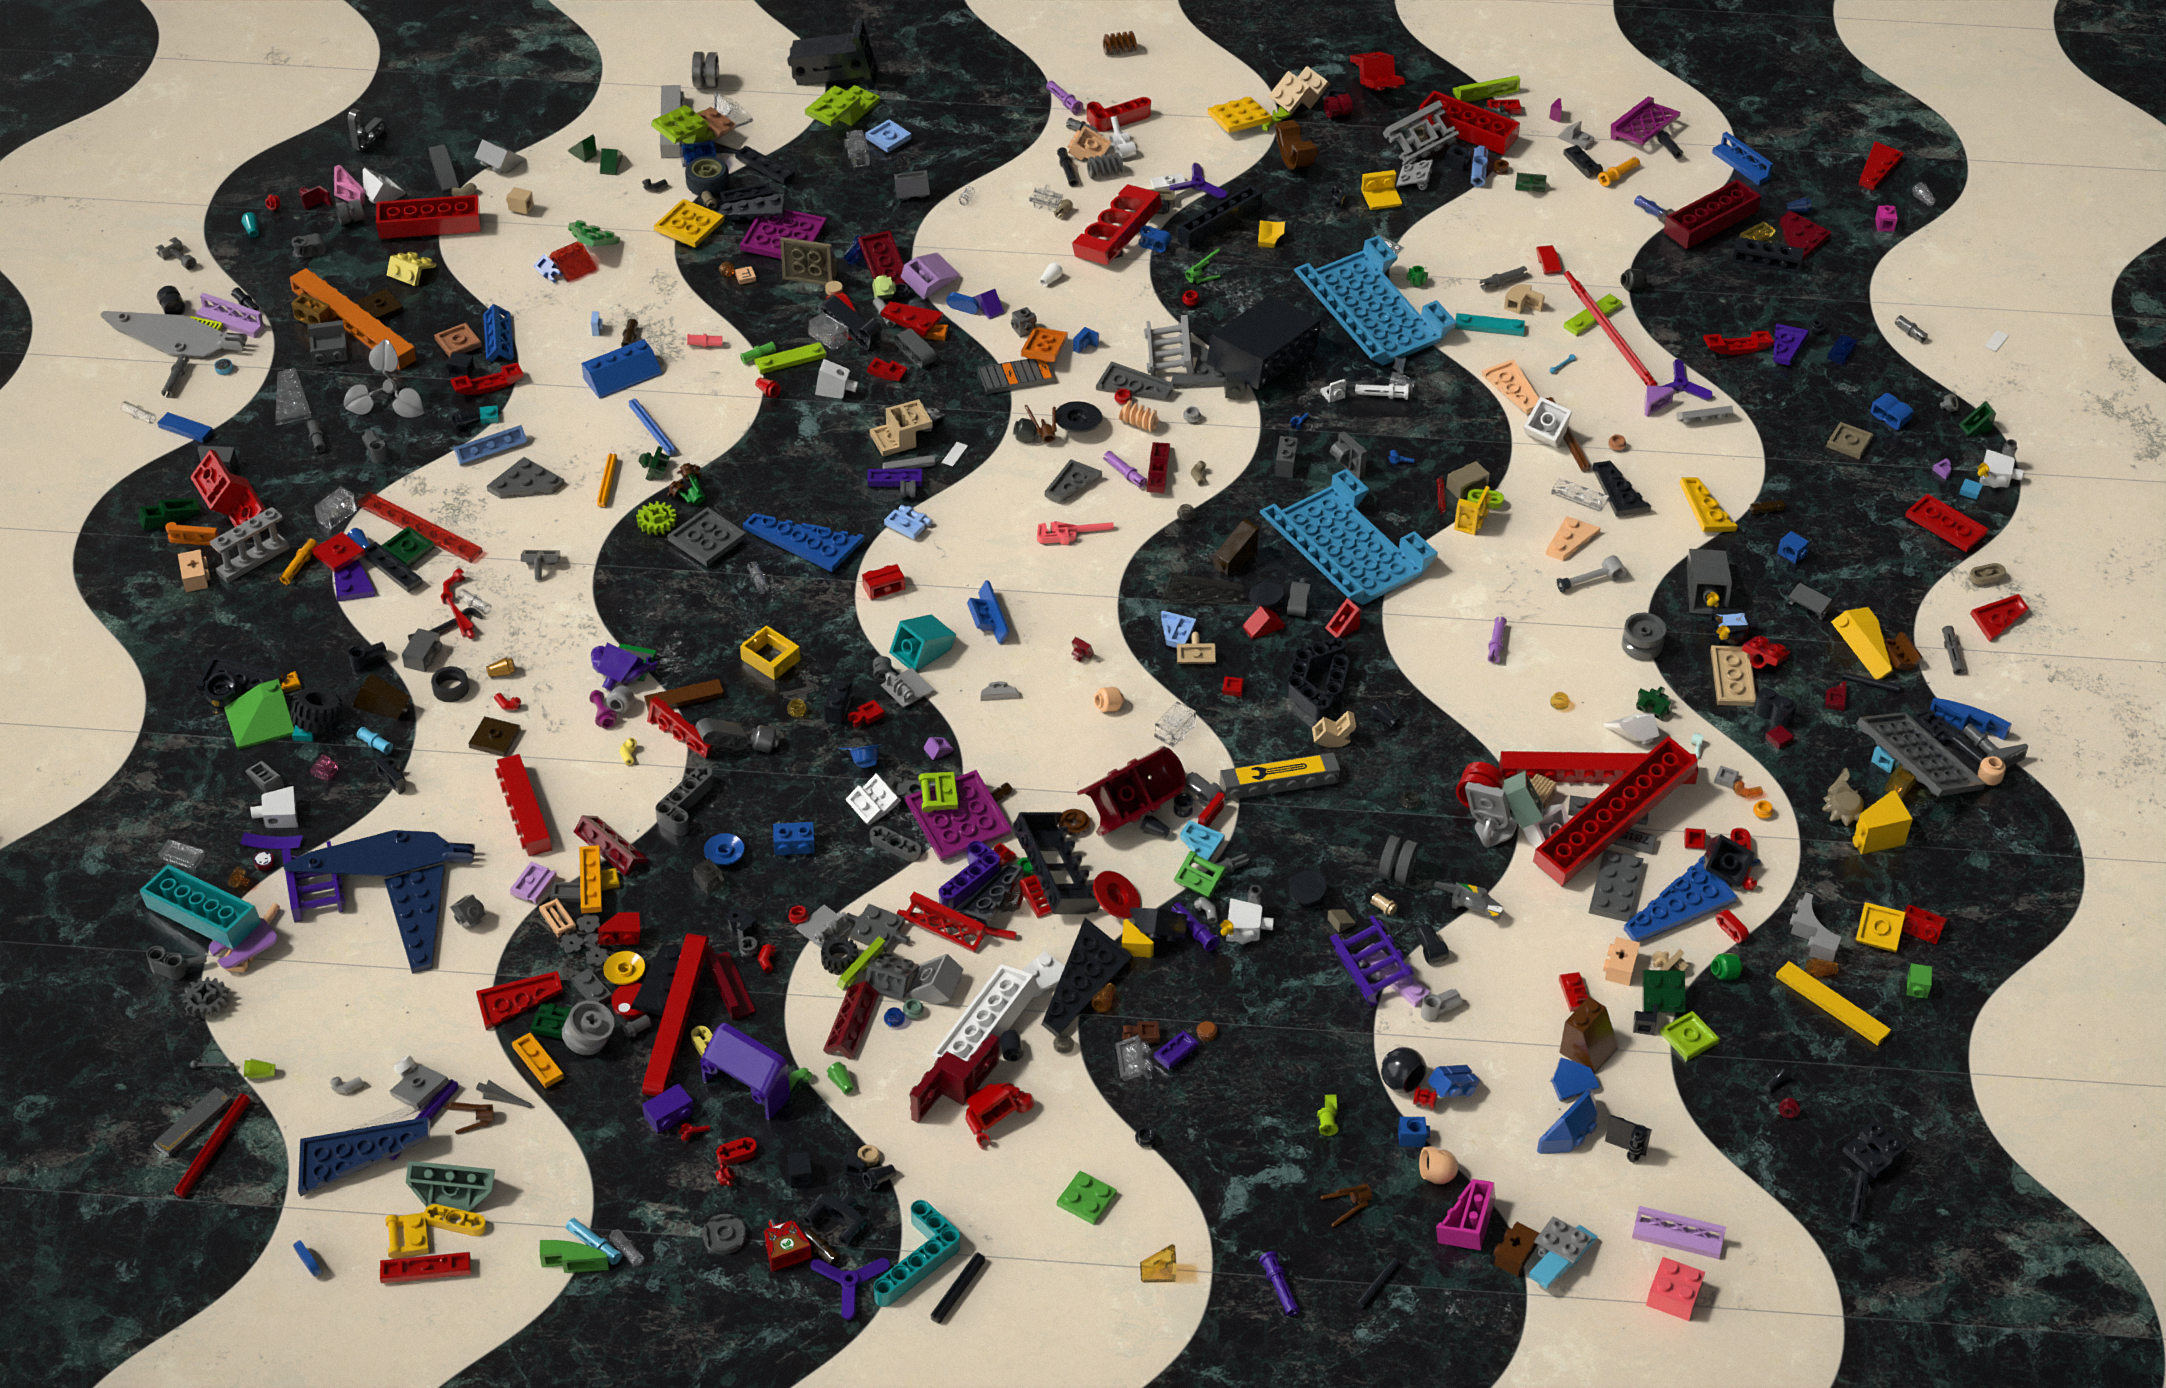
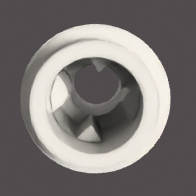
(1051, 273)

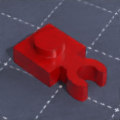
(868, 712)

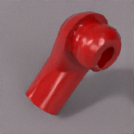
(506, 704)
(1748, 882)
(764, 955)

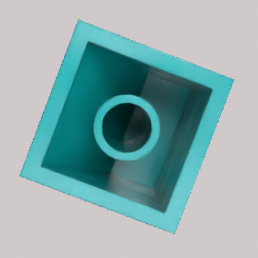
(921, 641)

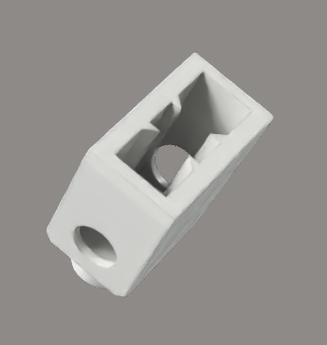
(834, 380)
(278, 809)

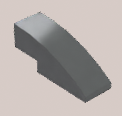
(443, 167)

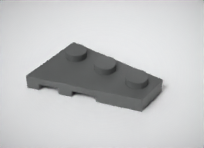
(1071, 480)

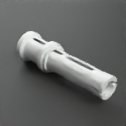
(1383, 390)

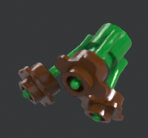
(693, 475)

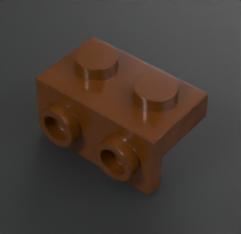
(1902, 652)

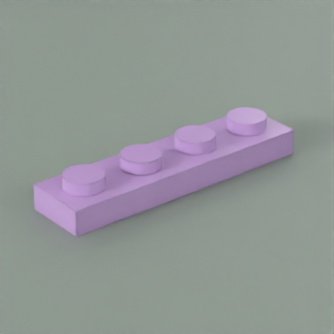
(1412, 993)

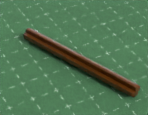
(1574, 447)

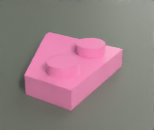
(346, 186)

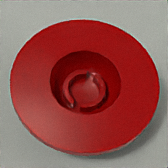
(1116, 894)

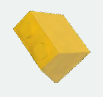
(1883, 825)

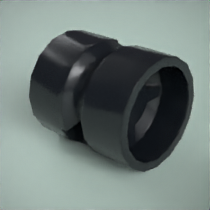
(171, 300)

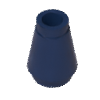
(1799, 206)

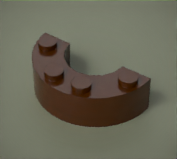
(1292, 149)

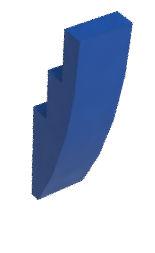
(1961, 715)

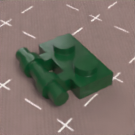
(548, 1023)

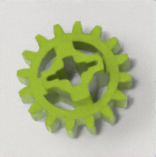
(656, 518)

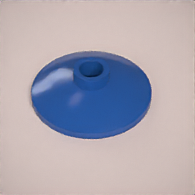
(724, 849)

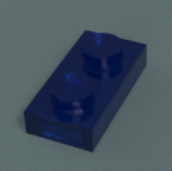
(1842, 349)

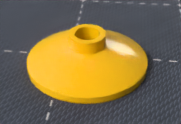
(624, 968)

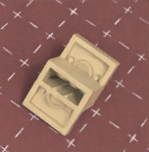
(1300, 89)
(900, 427)

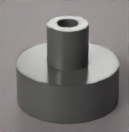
(1950, 403)

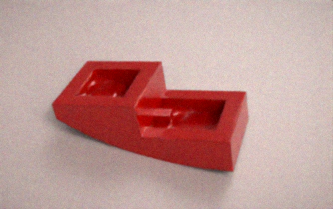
(1549, 259)
(892, 371)

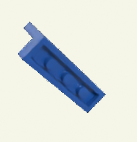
(1742, 162)
(493, 332)

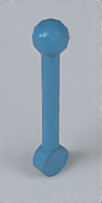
(1571, 358)

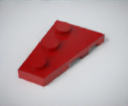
(1999, 615)

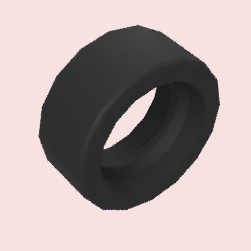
(452, 694)

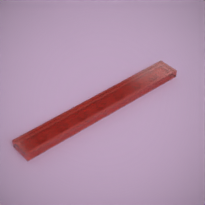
(404, 518)

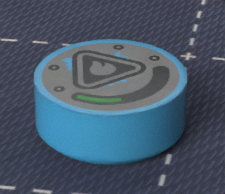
(223, 366)

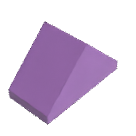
(1657, 398)

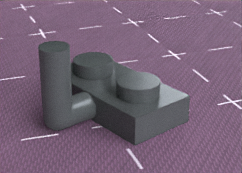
(536, 557)

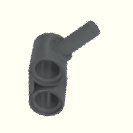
(1298, 598)
(171, 964)

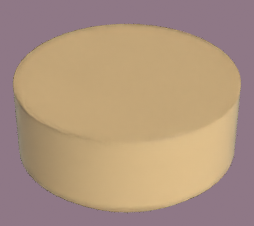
(833, 287)
(869, 1155)

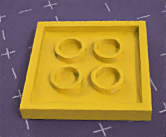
(1239, 114)
(689, 223)

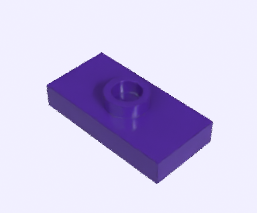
(1176, 1050)

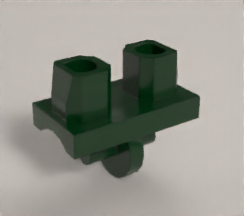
(1530, 182)
(648, 460)
(1655, 699)

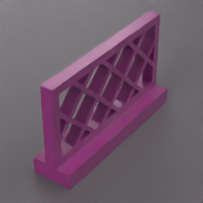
(1638, 115)

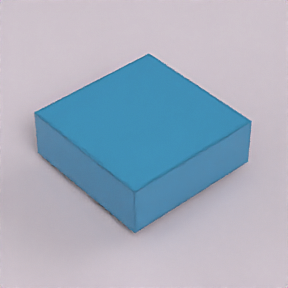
(1971, 489)

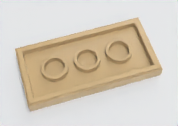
(1733, 676)

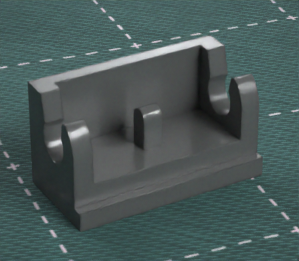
(1811, 599)

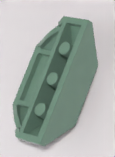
(449, 1184)

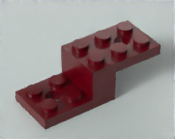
(954, 1078)

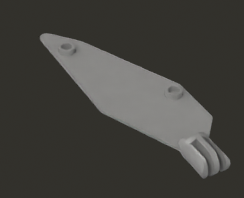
(174, 333)

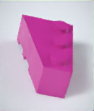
(1470, 1217)

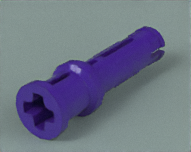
(1200, 931)
(1276, 1275)

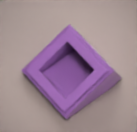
(937, 747)

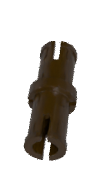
(629, 332)
(821, 1247)

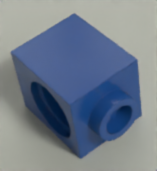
(1793, 547)
(1413, 1131)

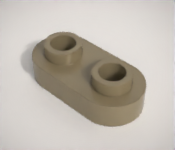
(1987, 574)

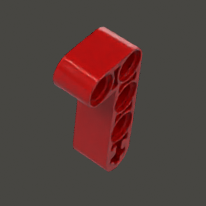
(1126, 113)

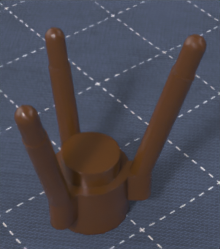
(1046, 431)
(483, 1113)
(1358, 1194)

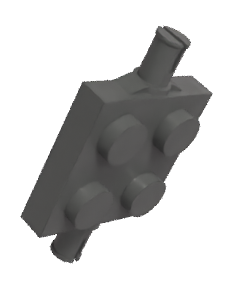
(875, 923)

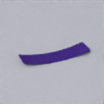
(271, 842)

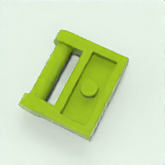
(945, 791)

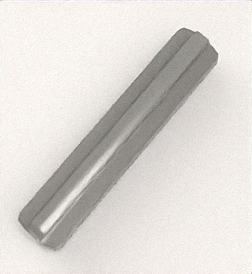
(912, 463)

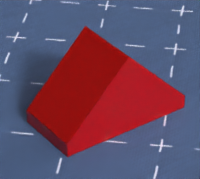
(1345, 620)
(1262, 622)

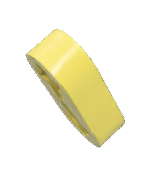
(700, 1044)

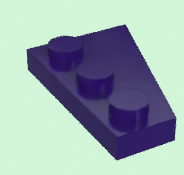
(1788, 343)

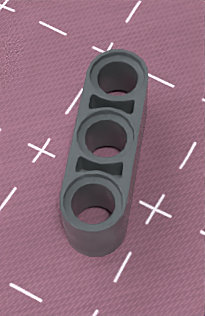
(915, 348)
(722, 733)

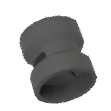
(881, 667)

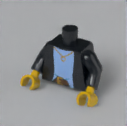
(1729, 624)

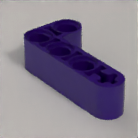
(982, 866)

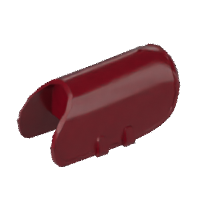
(1130, 793)

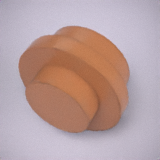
(1617, 442)

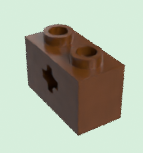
(1516, 1248)

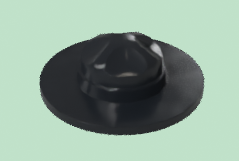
(1078, 417)

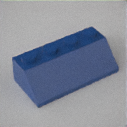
(621, 368)

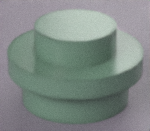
(913, 1008)

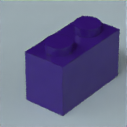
(668, 1108)

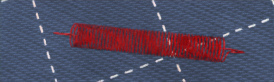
(1443, 493)

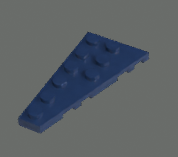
(416, 910)
(340, 1154)

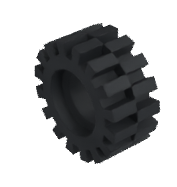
(838, 946)

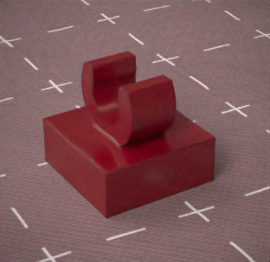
(1081, 649)

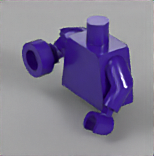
(619, 665)

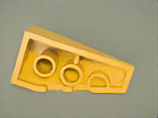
(1864, 636)

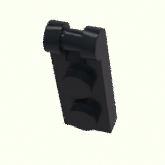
(1582, 161)

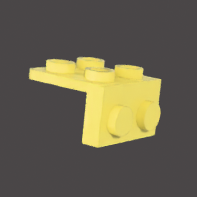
(408, 267)

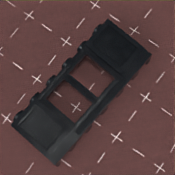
(1040, 833)

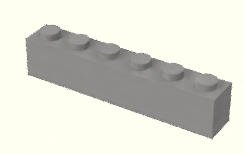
(671, 99)

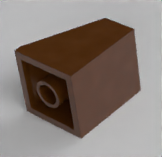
(1589, 1035)

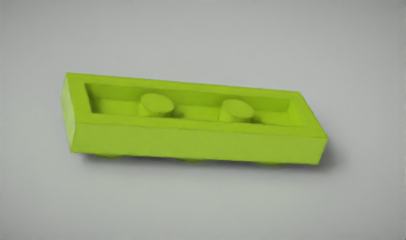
(861, 964)

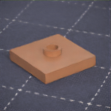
(458, 339)

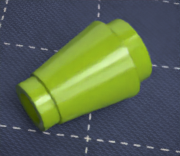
(258, 1069)

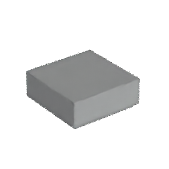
(1726, 777)

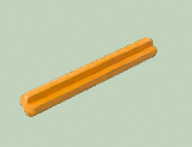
(607, 479)

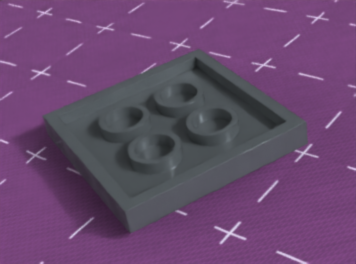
(707, 536)

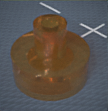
(237, 877)

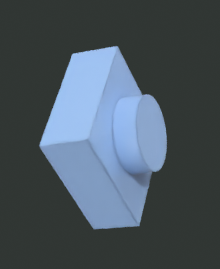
(596, 323)

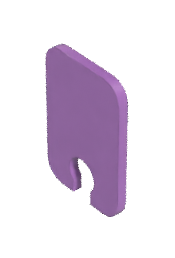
(256, 942)

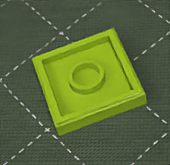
(1689, 1035)

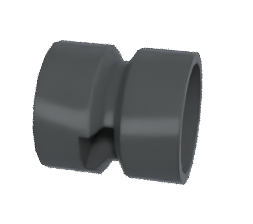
(344, 213)

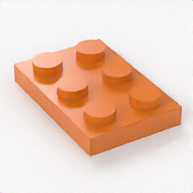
(1044, 344)

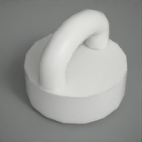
(403, 1065)

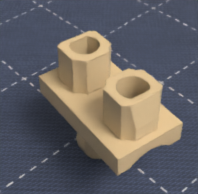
(1675, 962)

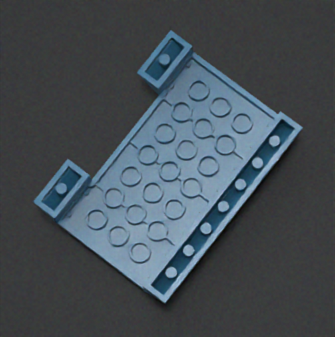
(1373, 307)
(1347, 544)

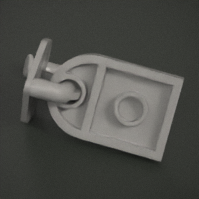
(1492, 813)

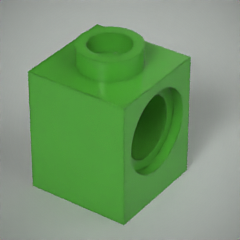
(1919, 980)

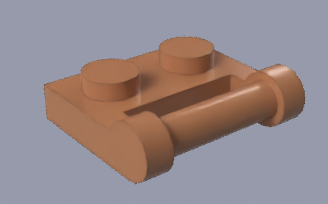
(717, 122)

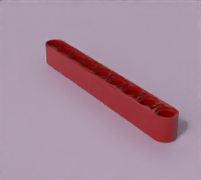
(675, 1015)

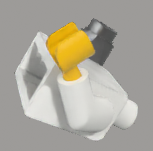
(1998, 468)
(1246, 918)

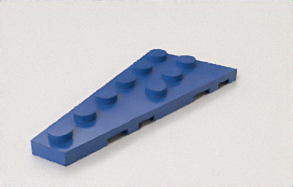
(808, 541)
(1682, 901)

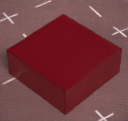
(1779, 737)

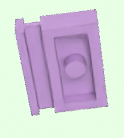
(533, 882)

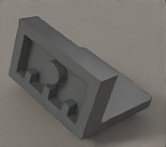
(890, 975)

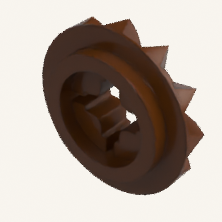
(1069, 816)

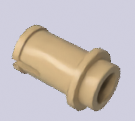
(1384, 904)

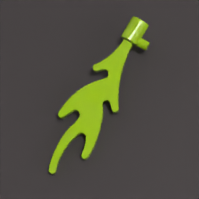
(1276, 117)

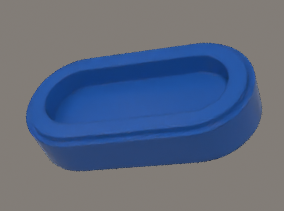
(962, 303)
(307, 1258)

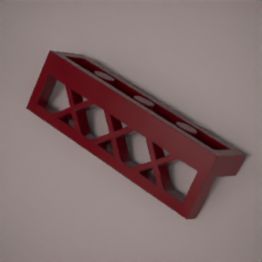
(612, 845)
(852, 1019)

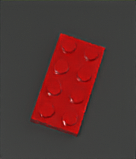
(1946, 522)

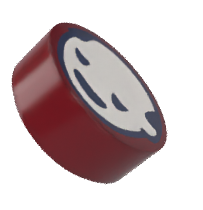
(263, 860)

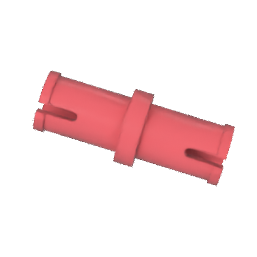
(705, 340)

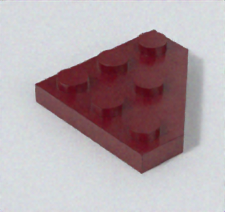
(1803, 233)

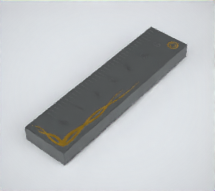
(192, 1122)

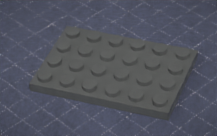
(1921, 754)

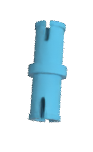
(374, 740)

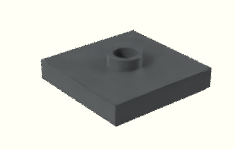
(419, 1086)

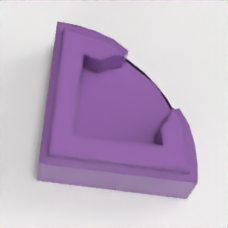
(1943, 468)

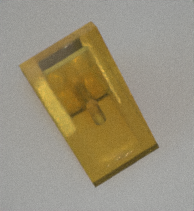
(1160, 1266)

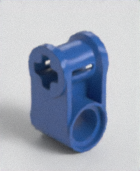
(1154, 239)

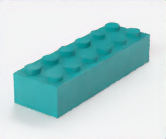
(200, 906)

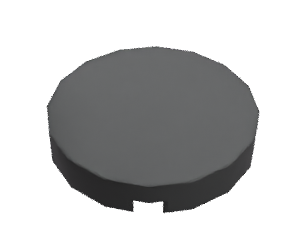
(724, 1234)

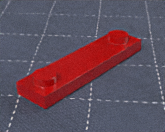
(425, 1267)

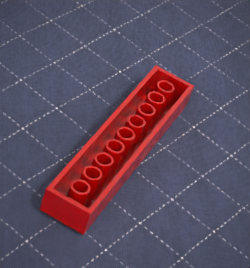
(1615, 811)

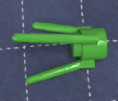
(1195, 273)

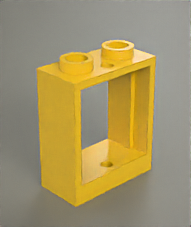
(774, 669)

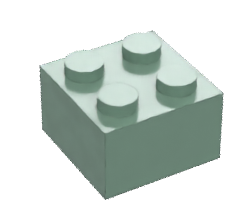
(1523, 800)

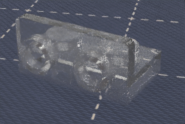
(1134, 1058)

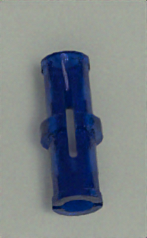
(1648, 206)

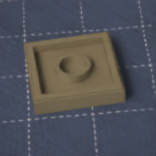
(1849, 440)

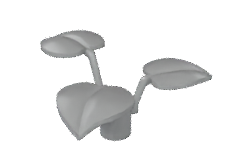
(408, 401)

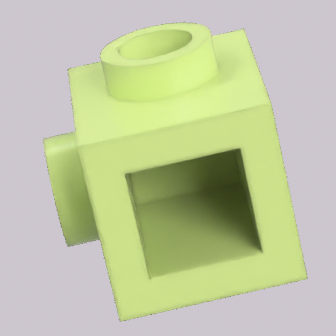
(883, 287)

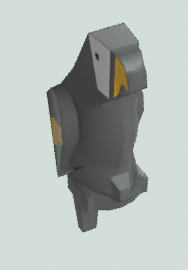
(1472, 898)

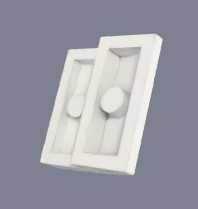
(873, 799)

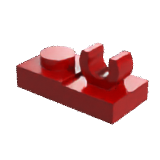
(1573, 989)

